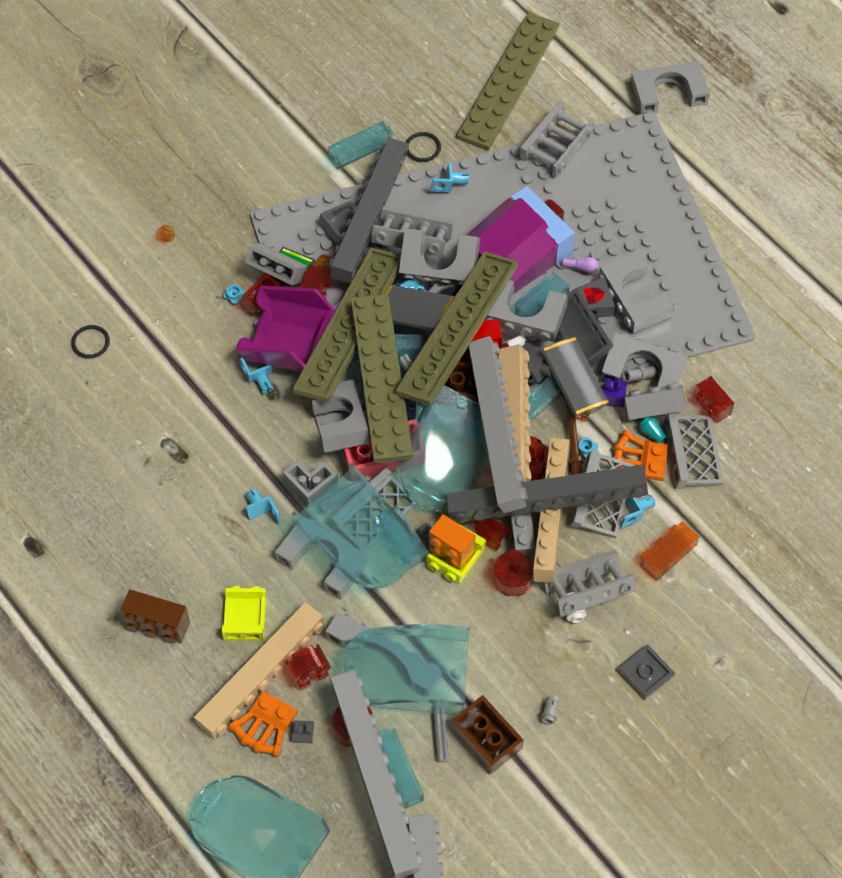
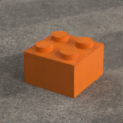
(451, 542)

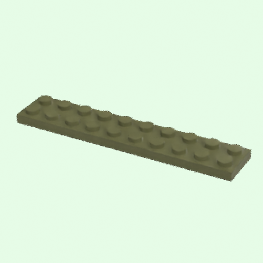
(508, 81)
(456, 328)
(339, 341)
(381, 378)

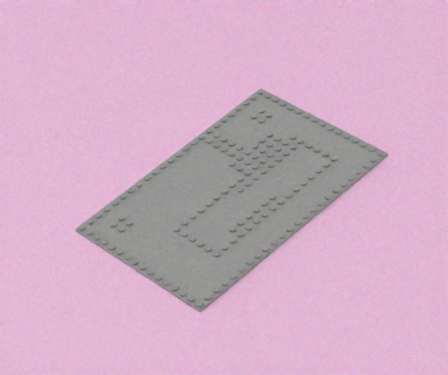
(617, 197)

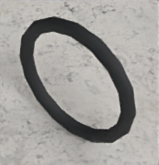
(424, 134)
(90, 355)

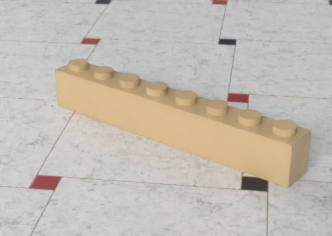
(516, 375)
(551, 519)
(259, 671)

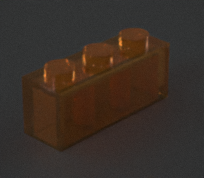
(669, 550)

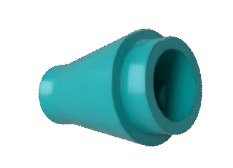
(652, 429)

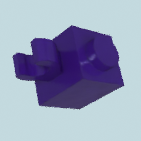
(615, 392)

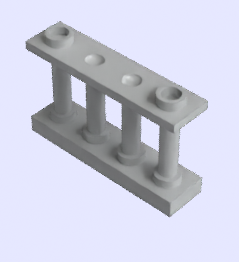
(548, 125)
(403, 219)
(588, 569)

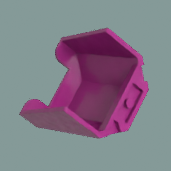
(520, 235)
(288, 327)

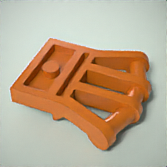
(652, 455)
(271, 712)

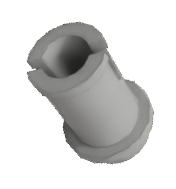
(549, 714)

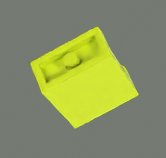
(451, 573)
(244, 614)

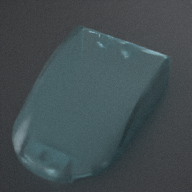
(446, 450)
(358, 532)
(411, 666)
(256, 829)

